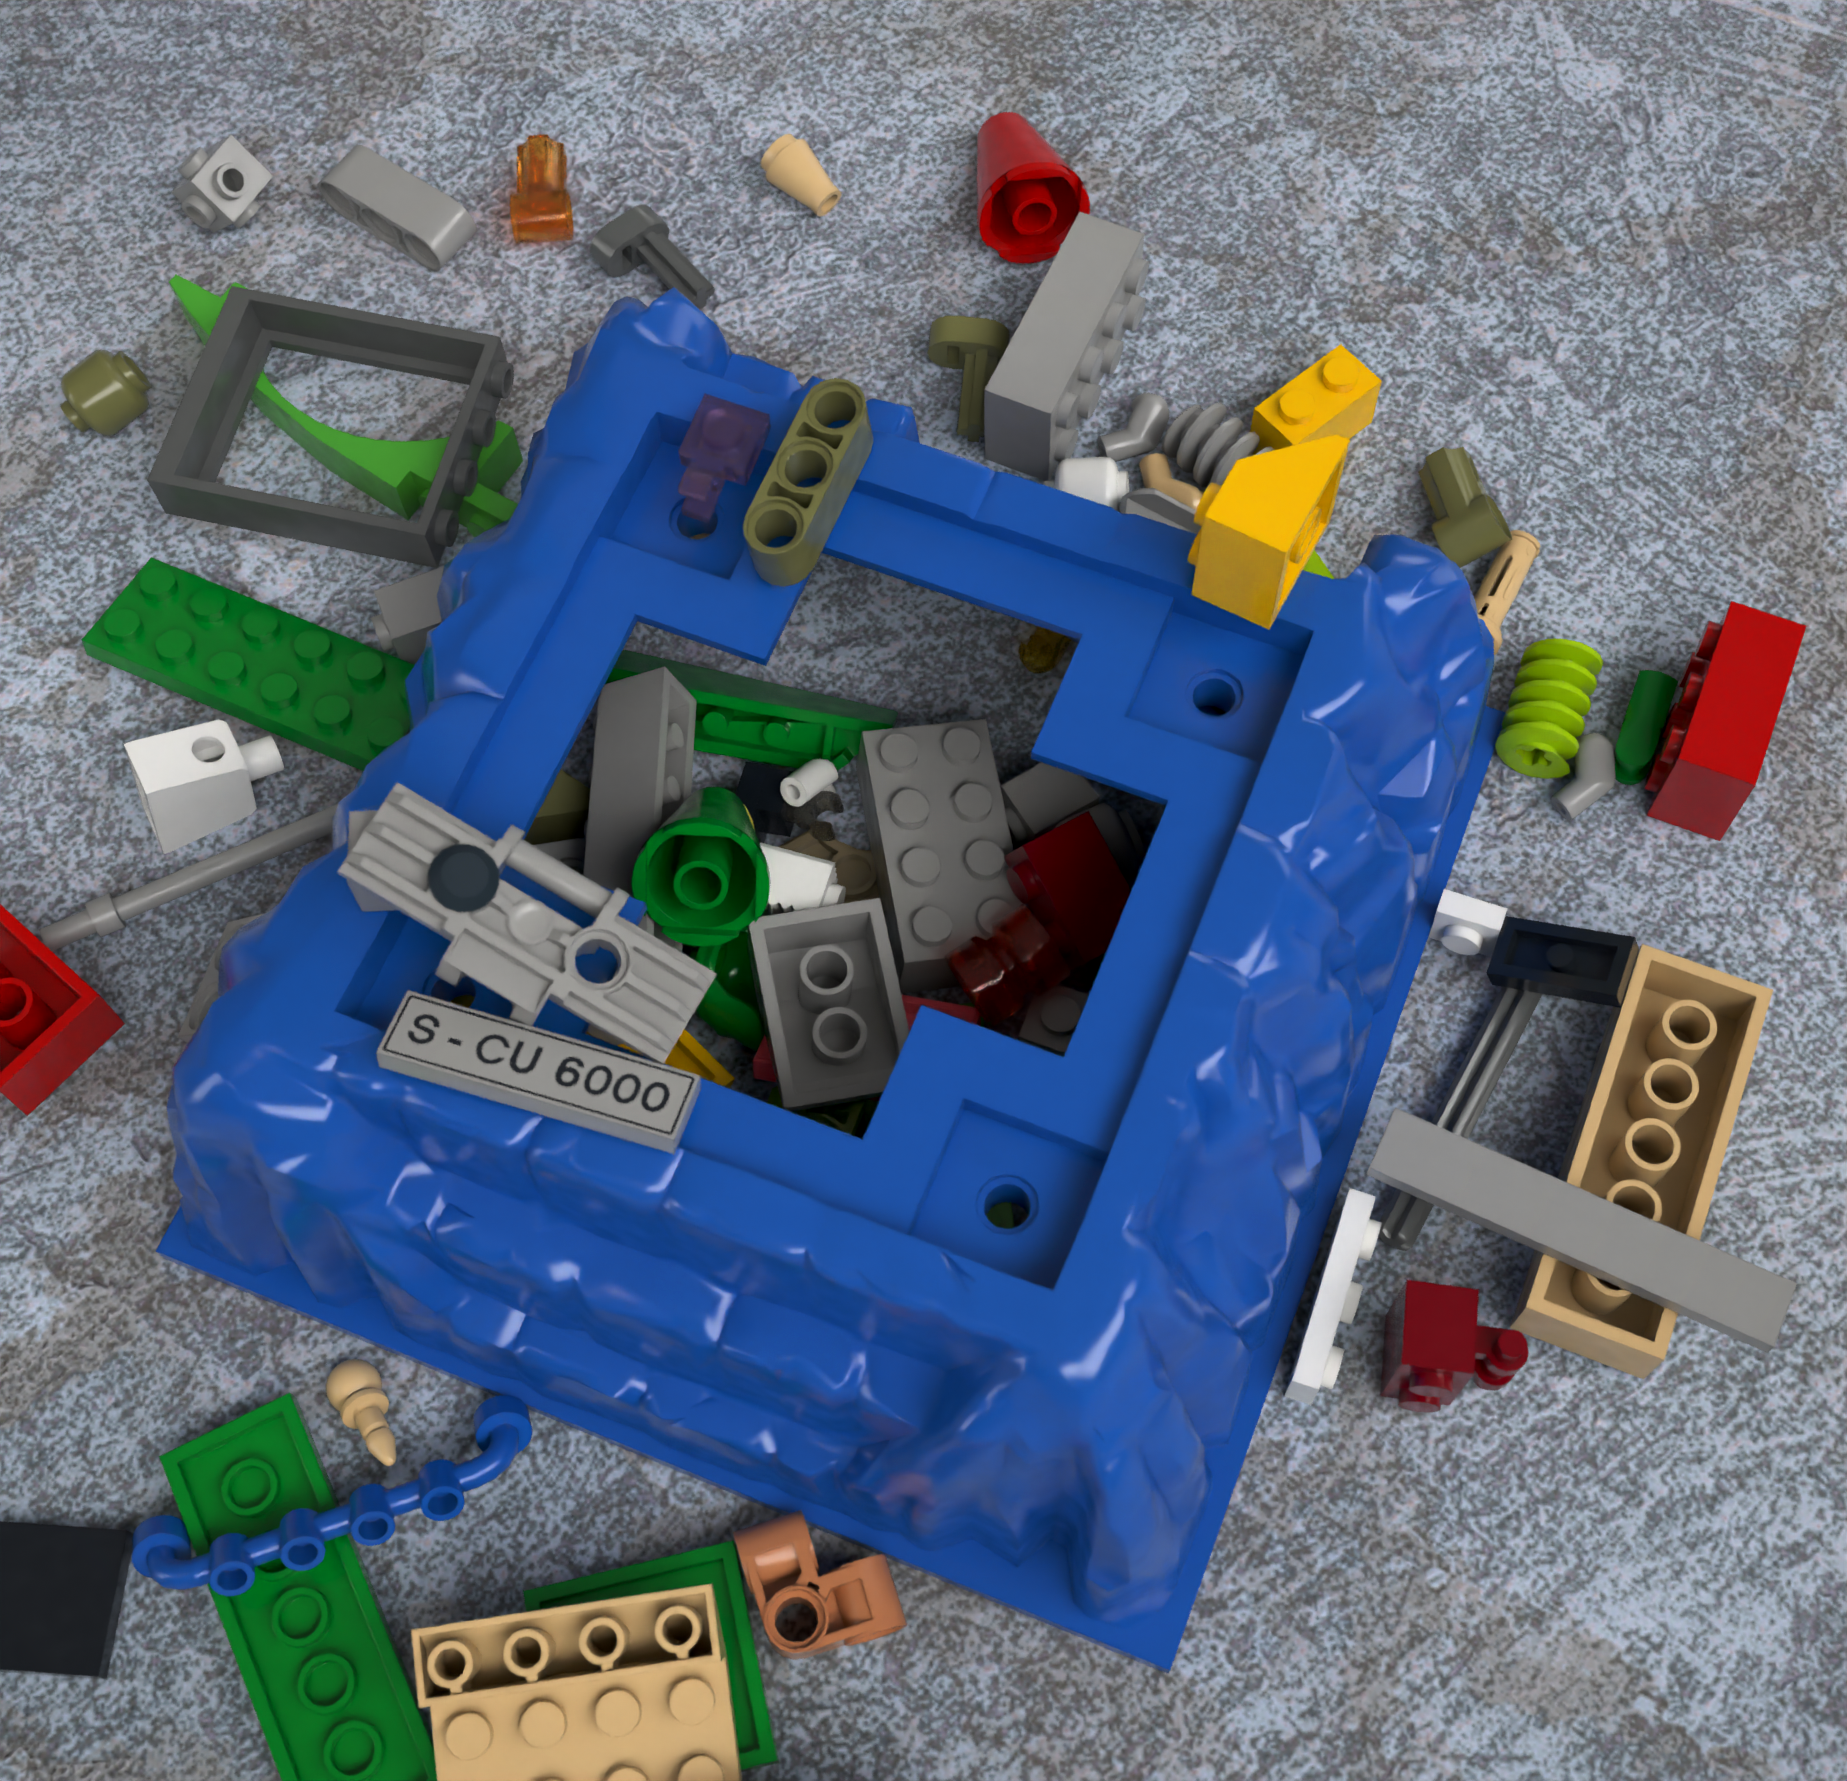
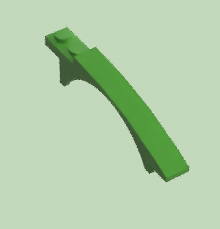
(386, 470)

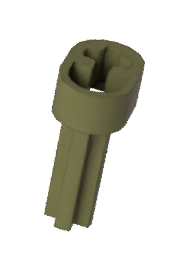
(975, 348)

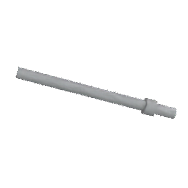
(109, 913)

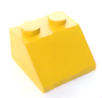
(1265, 526)

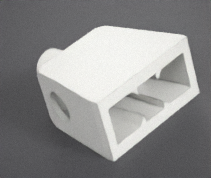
(198, 779)

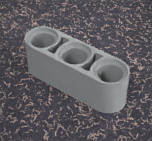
(397, 207)

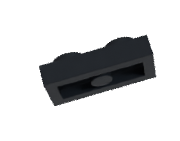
(1563, 961)

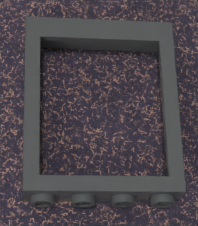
(227, 377)

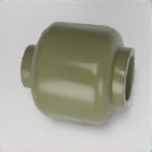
(104, 392)

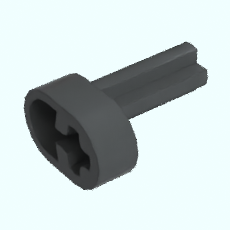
(643, 237)

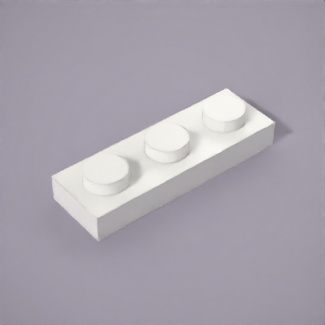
(1334, 1298)

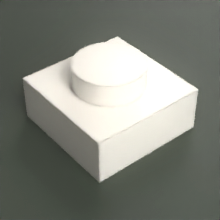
(1467, 924)

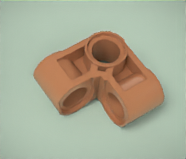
(850, 1601)

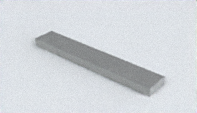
(1583, 1230)

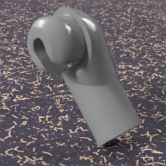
(1142, 432)
(1592, 776)

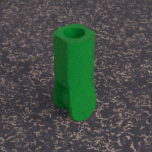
(1643, 725)

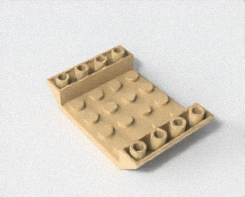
(583, 1692)

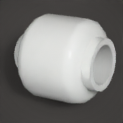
(1092, 479)

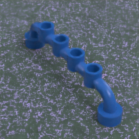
(164, 1548)

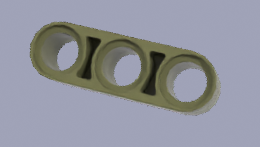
(805, 453)

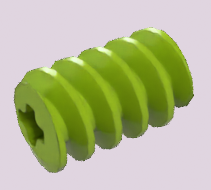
(1548, 707)

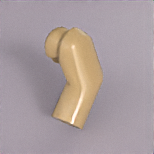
(1157, 475)

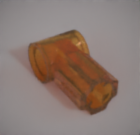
(542, 203)

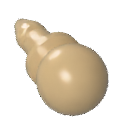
(357, 1393)

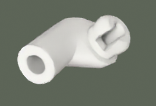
(808, 781)

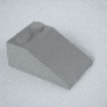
(828, 1002)

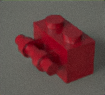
(1071, 888)
(1438, 1347)

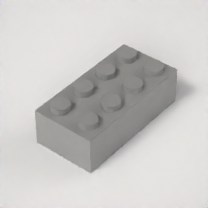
(1065, 347)
(935, 842)

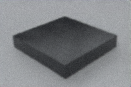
(60, 1597)

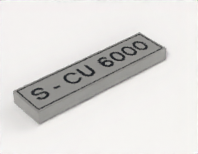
(539, 1071)

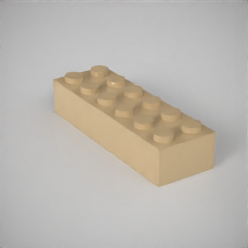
(1649, 1142)

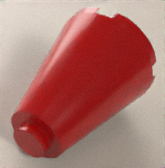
(1024, 191)

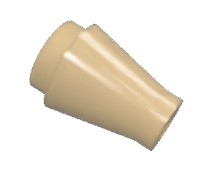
(797, 172)

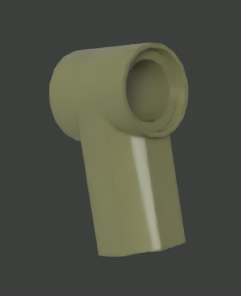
(1466, 515)

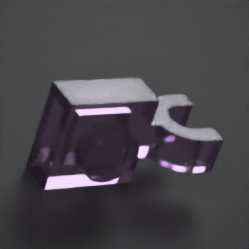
(718, 448)

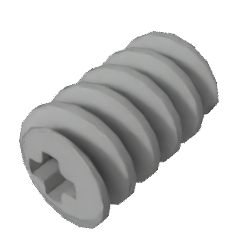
(1206, 446)

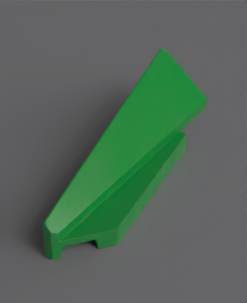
(764, 718)

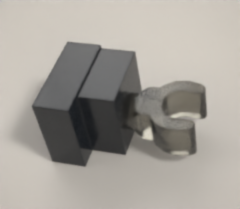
(772, 814)

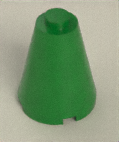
(703, 870)

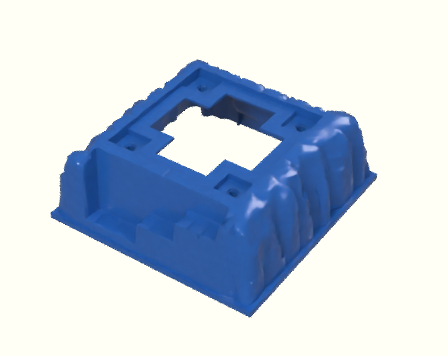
(824, 1305)

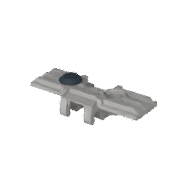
(516, 945)

